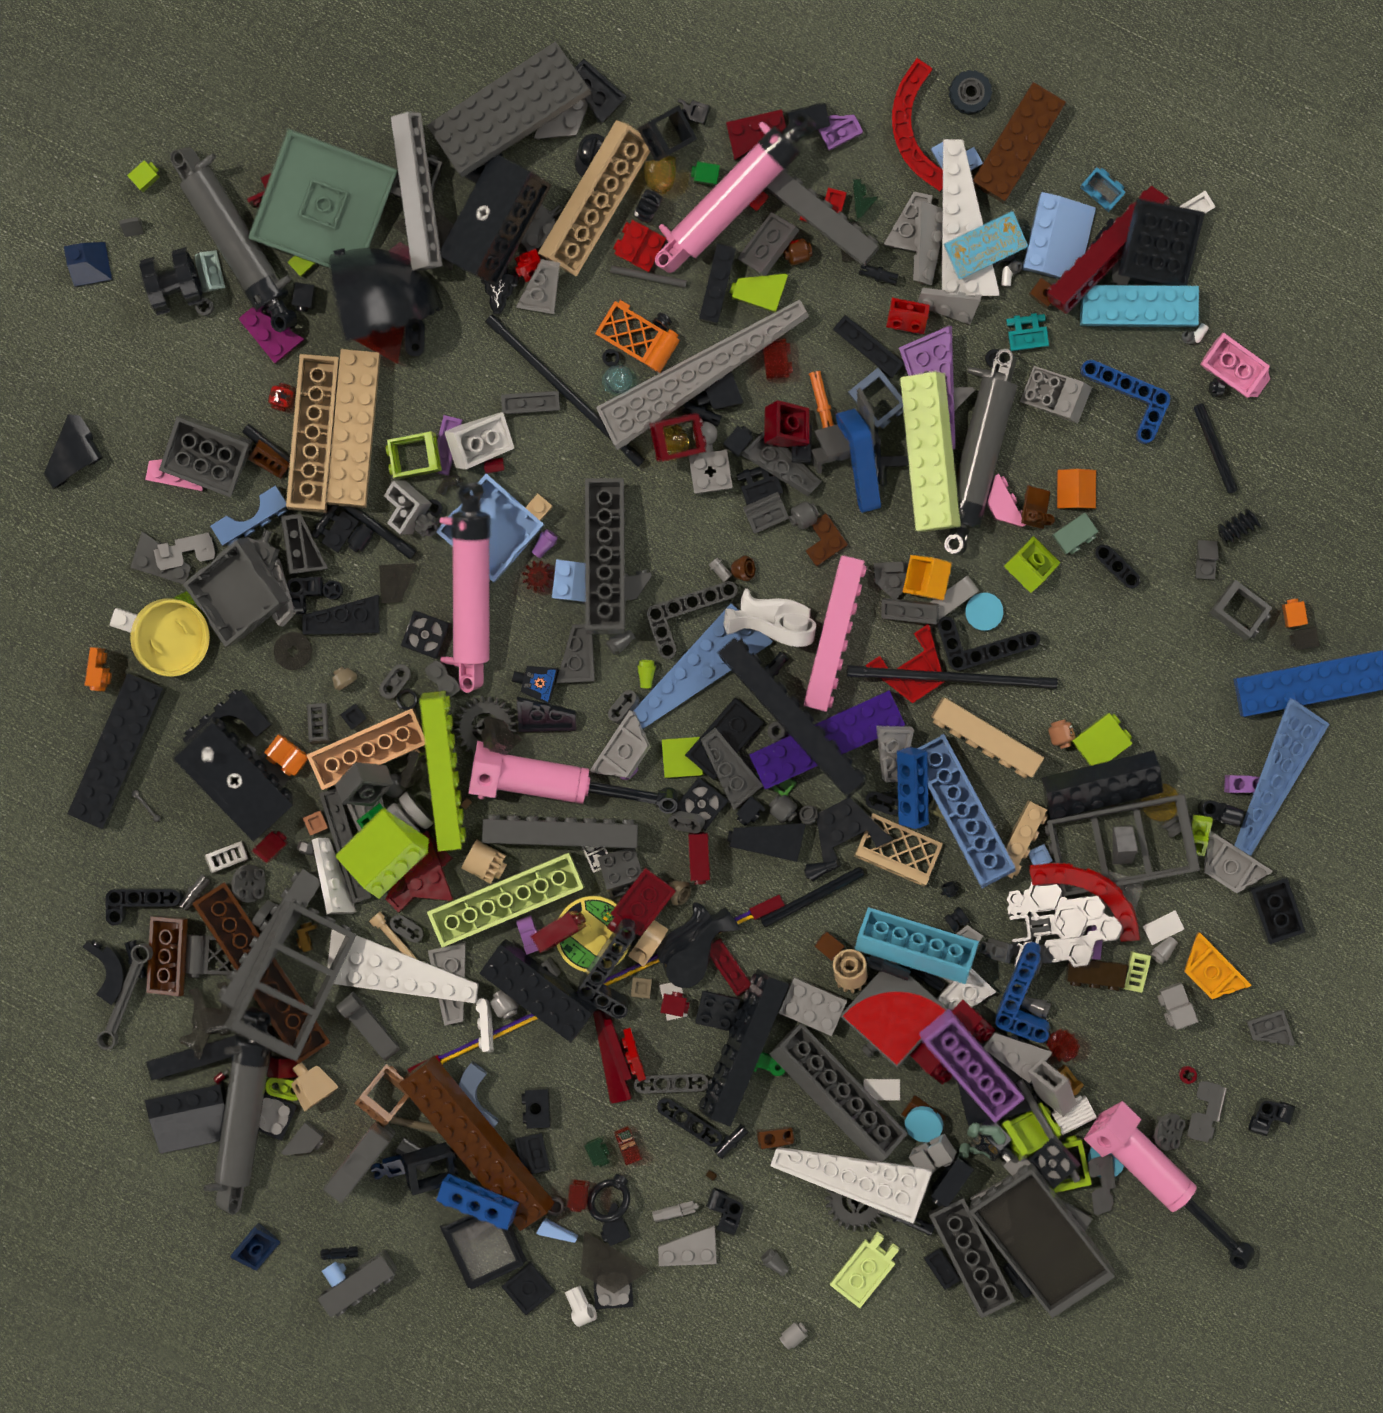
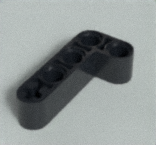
(144, 900)

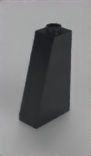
(771, 840)

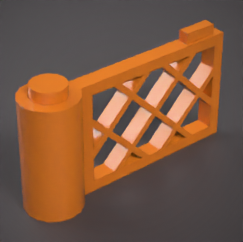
(658, 351)

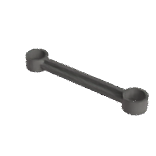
(124, 996)

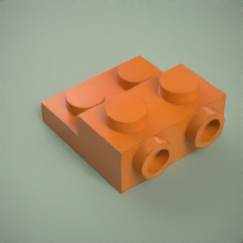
(96, 676)

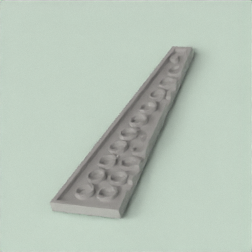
(657, 397)

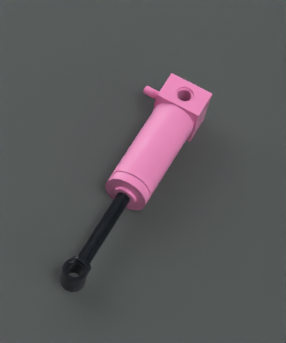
(550, 780)
(1117, 1133)

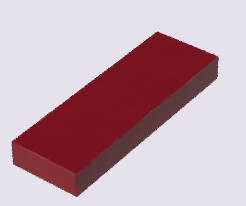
(729, 967)

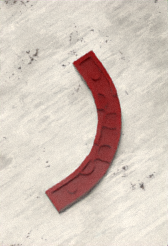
(903, 130)
(1097, 884)

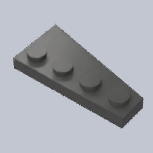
(779, 463)

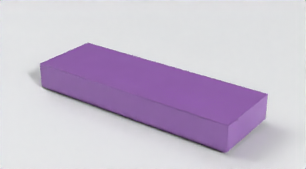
(444, 450)

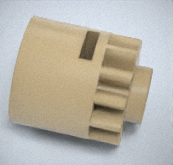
(484, 862)
(850, 970)

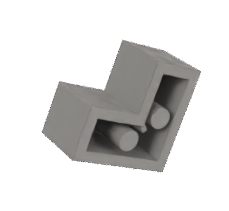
(409, 506)
(1178, 1008)

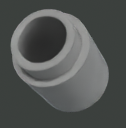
(794, 1335)

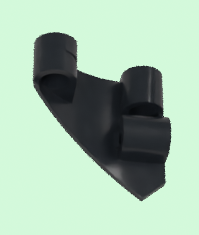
(72, 452)

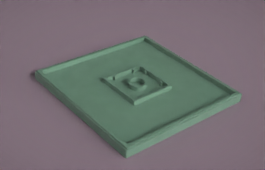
(321, 199)

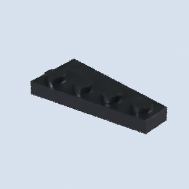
(348, 618)

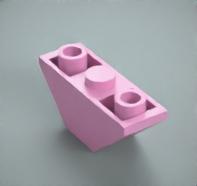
(1002, 503)

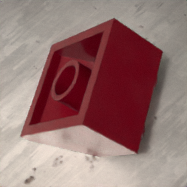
(786, 424)

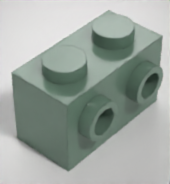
(1075, 533)

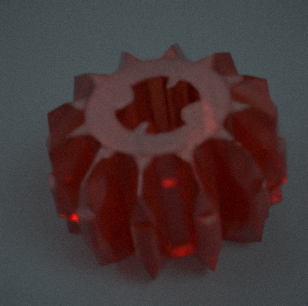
(535, 571)
(1063, 1045)

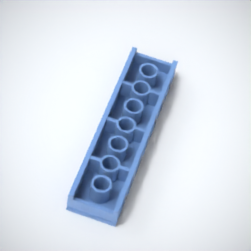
(965, 814)

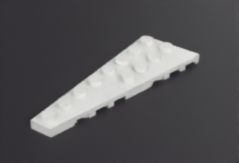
(389, 970)
(874, 1183)

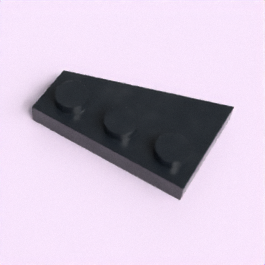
(604, 95)
(539, 717)

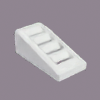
(210, 862)

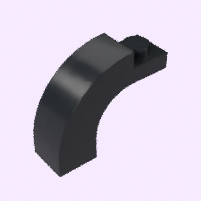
(114, 969)

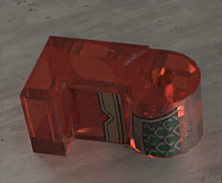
(628, 1145)

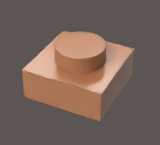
(315, 822)

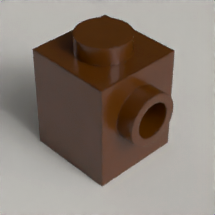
(1039, 293)

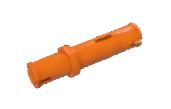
(821, 399)

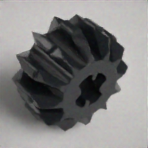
(647, 206)

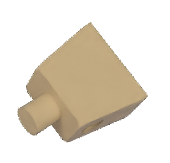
(312, 1085)

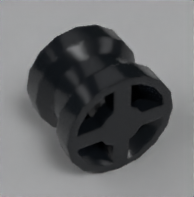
(330, 588)

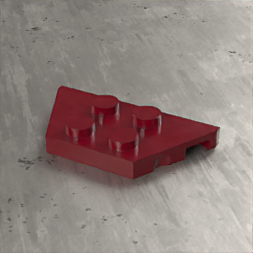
(427, 876)

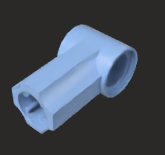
(335, 1273)

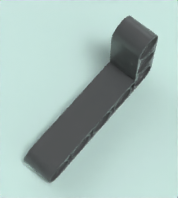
(684, 608)

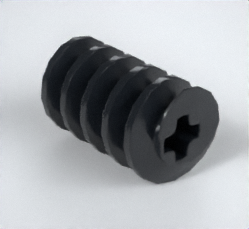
(1238, 526)

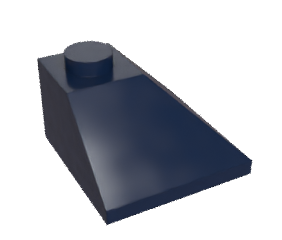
(88, 263)

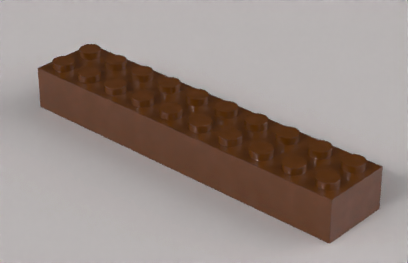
(234, 934)
(475, 1140)

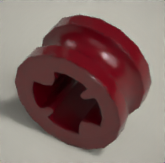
(1184, 1079)

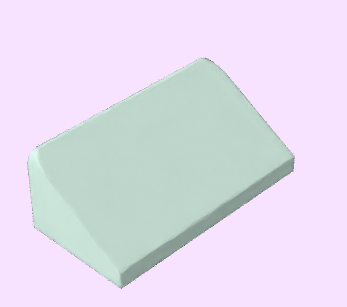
(209, 271)

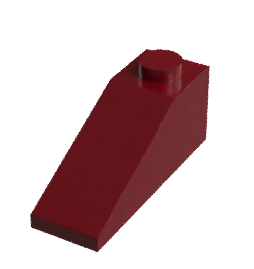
(271, 846)

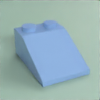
(569, 581)

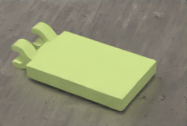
(864, 1270)

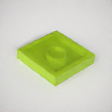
(674, 758)

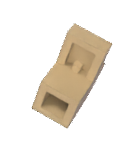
(648, 943)

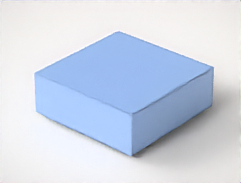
(1040, 855)

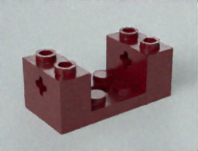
(973, 1023)

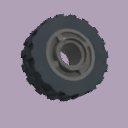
(978, 83)

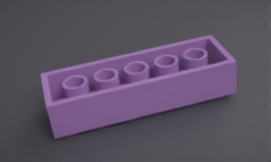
(971, 1065)

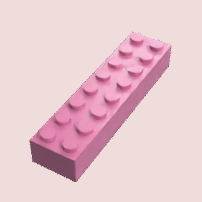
(833, 633)

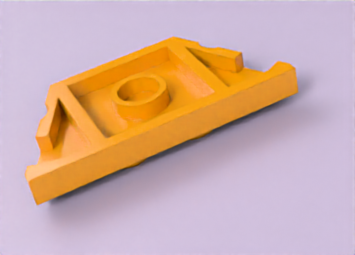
(1212, 970)

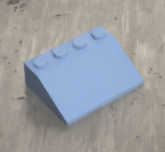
(1057, 235)

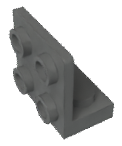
(619, 871)

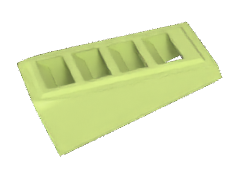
(1135, 955)

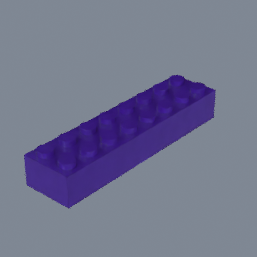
(848, 729)

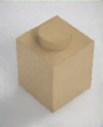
(539, 507)

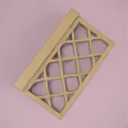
(896, 867)

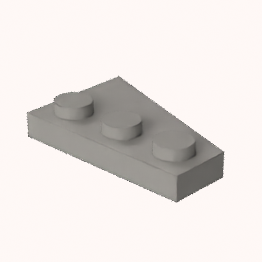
(890, 741)

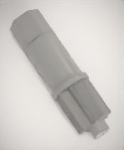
(674, 1211)

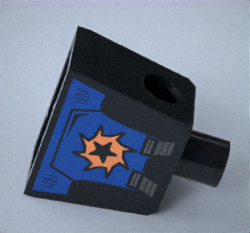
(537, 682)

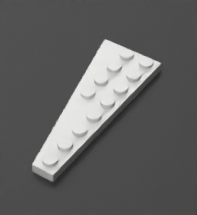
(960, 216)

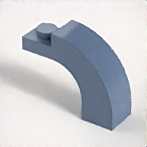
(469, 1082)

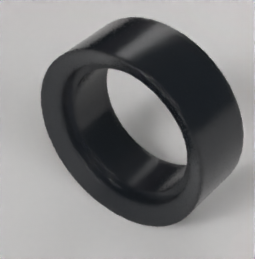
(398, 699)

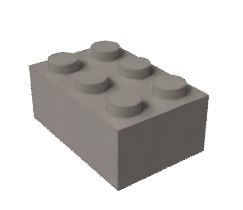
(812, 1006)

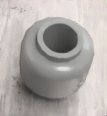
(504, 1005)

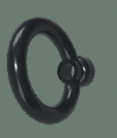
(618, 1182)

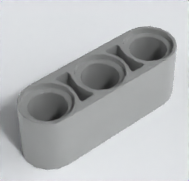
(956, 595)

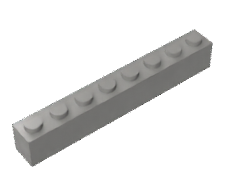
(416, 191)

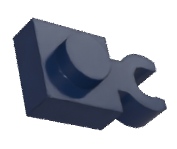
(391, 1166)

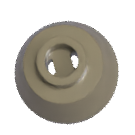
(343, 678)
(682, 892)

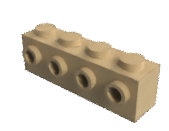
(1024, 833)

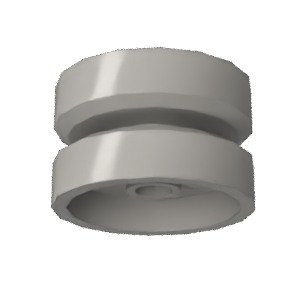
(412, 812)

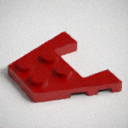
(925, 661)

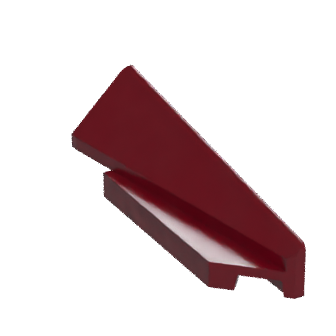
(613, 1058)

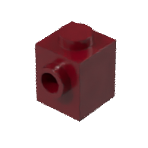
(674, 1004)

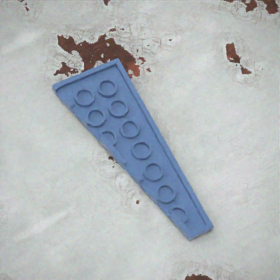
(696, 670)
(1291, 749)

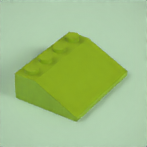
(382, 852)

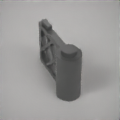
(197, 956)

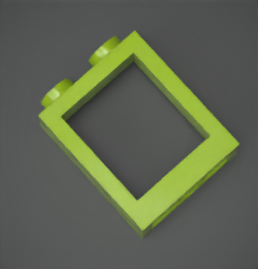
(432, 452)
(1068, 1184)

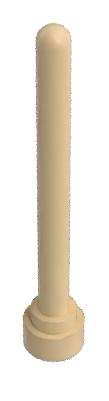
(379, 921)

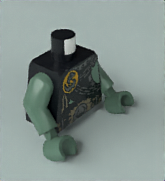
(988, 1140)

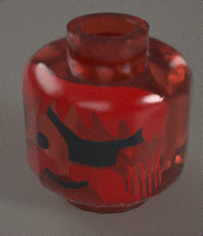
(281, 397)

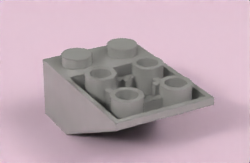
(1056, 394)

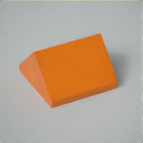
(1076, 489)

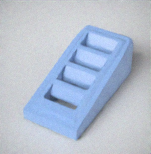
(555, 1231)

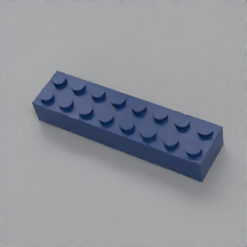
(1310, 683)

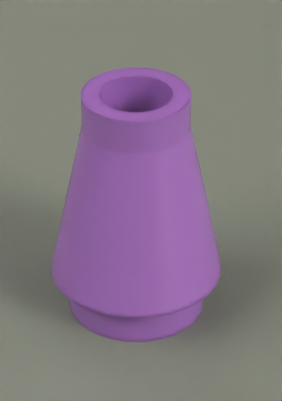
(544, 543)

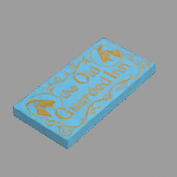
(985, 245)

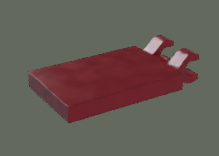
(642, 902)

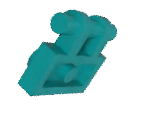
(1027, 338)

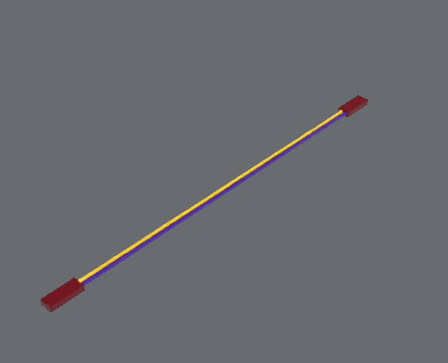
(757, 911)

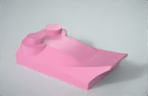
(1236, 366)

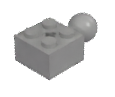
(717, 460)

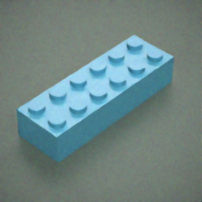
(1140, 306)
(916, 945)

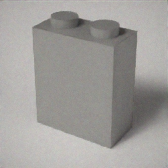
(1052, 1087)

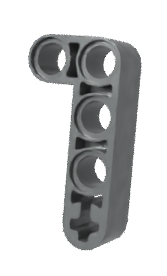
(369, 1026)

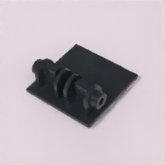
(717, 1010)

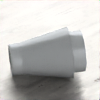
(1164, 950)

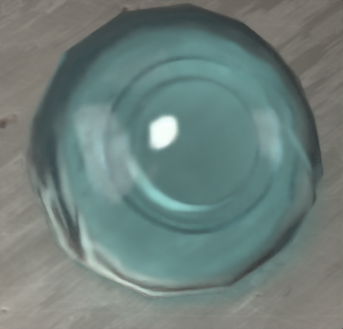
(617, 379)

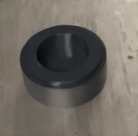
(990, 357)

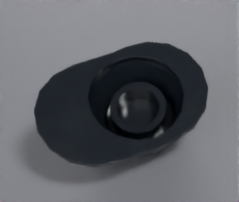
(586, 152)

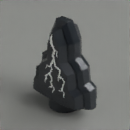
(499, 294)

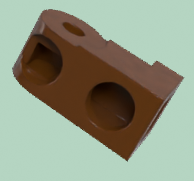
(775, 1137)

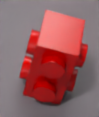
(907, 315)

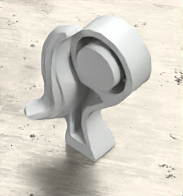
(776, 618)

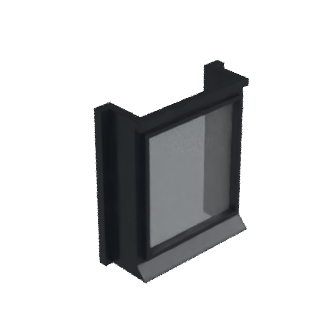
(482, 1249)

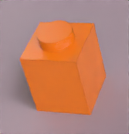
(1294, 613)

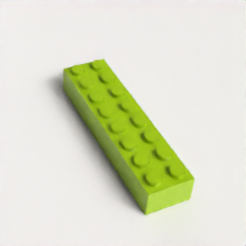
(442, 772)

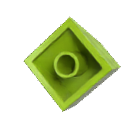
(1032, 564)

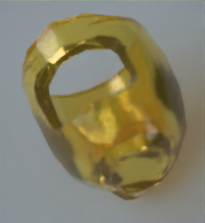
(660, 174)
(676, 439)

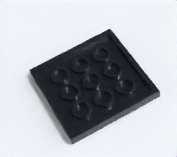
(1161, 243)

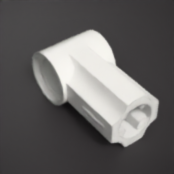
(582, 1311)

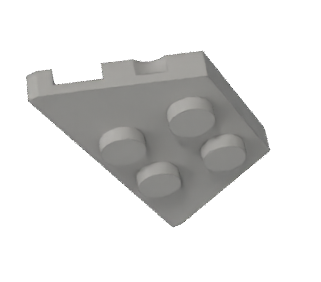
(564, 124)
(623, 750)
(1231, 865)

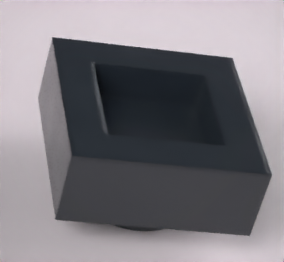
(353, 716)

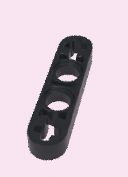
(691, 1119)

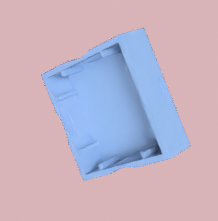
(510, 526)

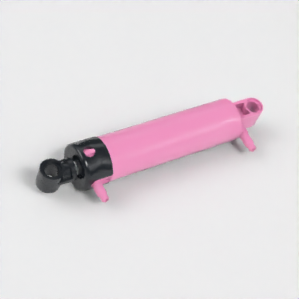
(734, 192)
(470, 587)

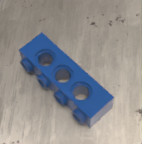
(912, 787)
(487, 1199)

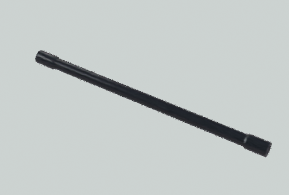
(499, 328)
(399, 544)
(1040, 682)

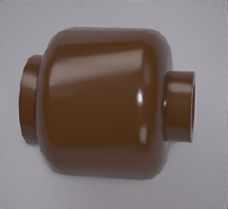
(798, 252)

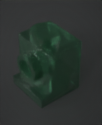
(597, 1152)

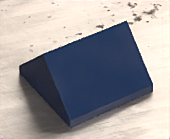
(255, 1247)

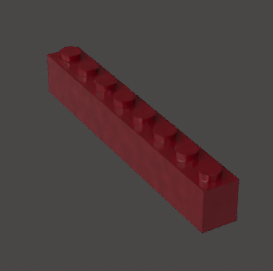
(1098, 259)

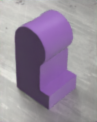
(1240, 783)
(527, 928)

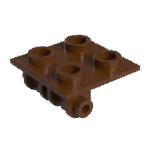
(1036, 508)

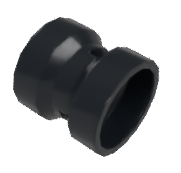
(960, 916)

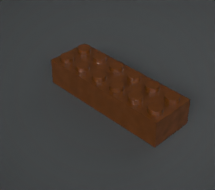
(1018, 142)

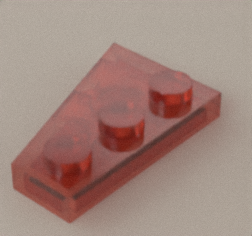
(385, 343)

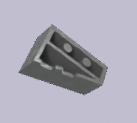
(300, 547)

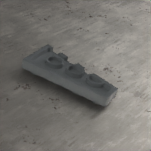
(732, 772)

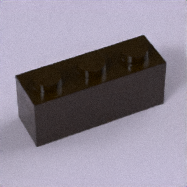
(1098, 974)

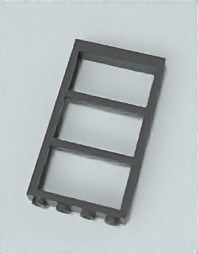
(1186, 829)
(271, 943)

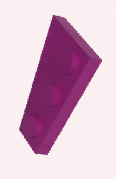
(272, 342)

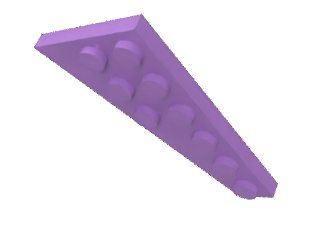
(931, 355)

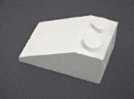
(479, 440)

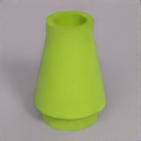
(646, 673)

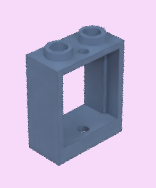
(884, 421)

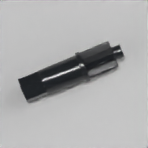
(888, 967)

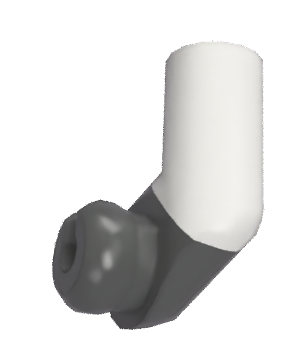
(1009, 270)
(1195, 336)

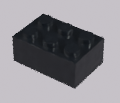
(1276, 910)

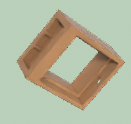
(371, 1107)

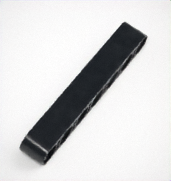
(186, 1059)

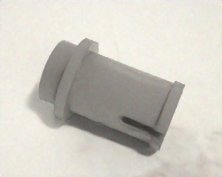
(717, 566)

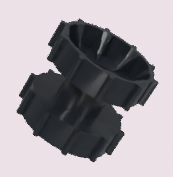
(167, 282)

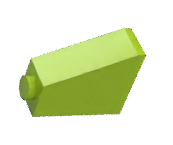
(760, 291)

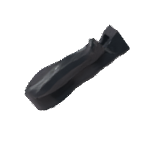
(688, 947)

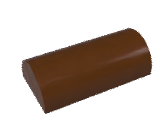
(168, 961)

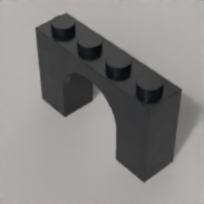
(240, 706)

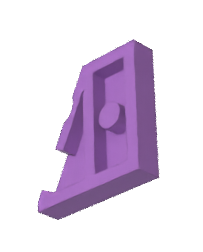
(840, 130)

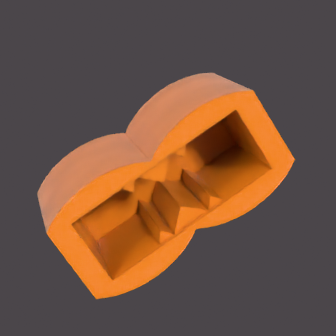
(287, 755)

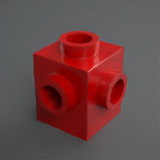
(527, 264)

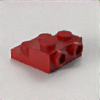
(639, 245)

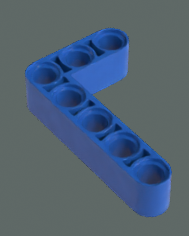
(1132, 392)
(862, 459)
(1017, 994)

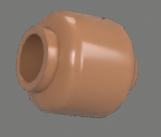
(1061, 733)

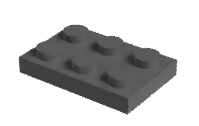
(768, 244)

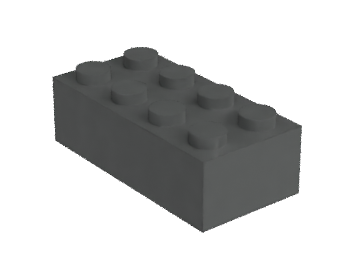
(358, 1283)

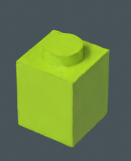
(144, 175)

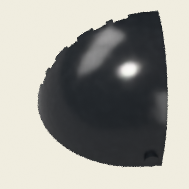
(379, 291)

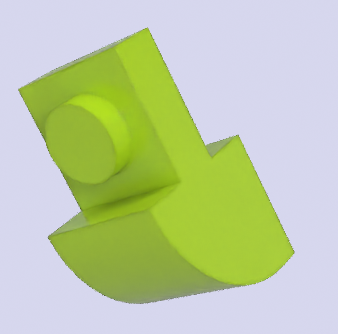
(1201, 828)

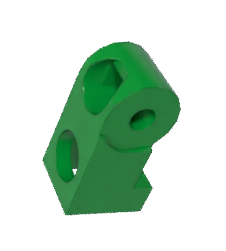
(768, 1063)

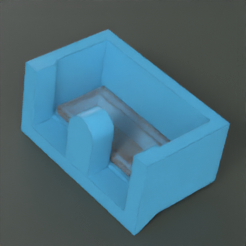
(1103, 189)

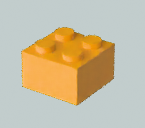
(927, 577)

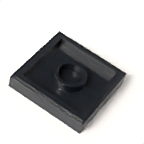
(528, 1288)

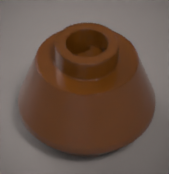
(743, 568)

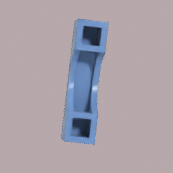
(271, 504)

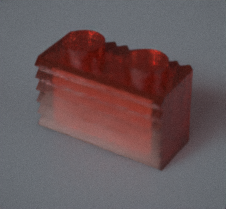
(777, 360)
(577, 1195)

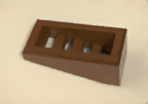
(267, 451)

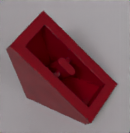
(281, 1068)

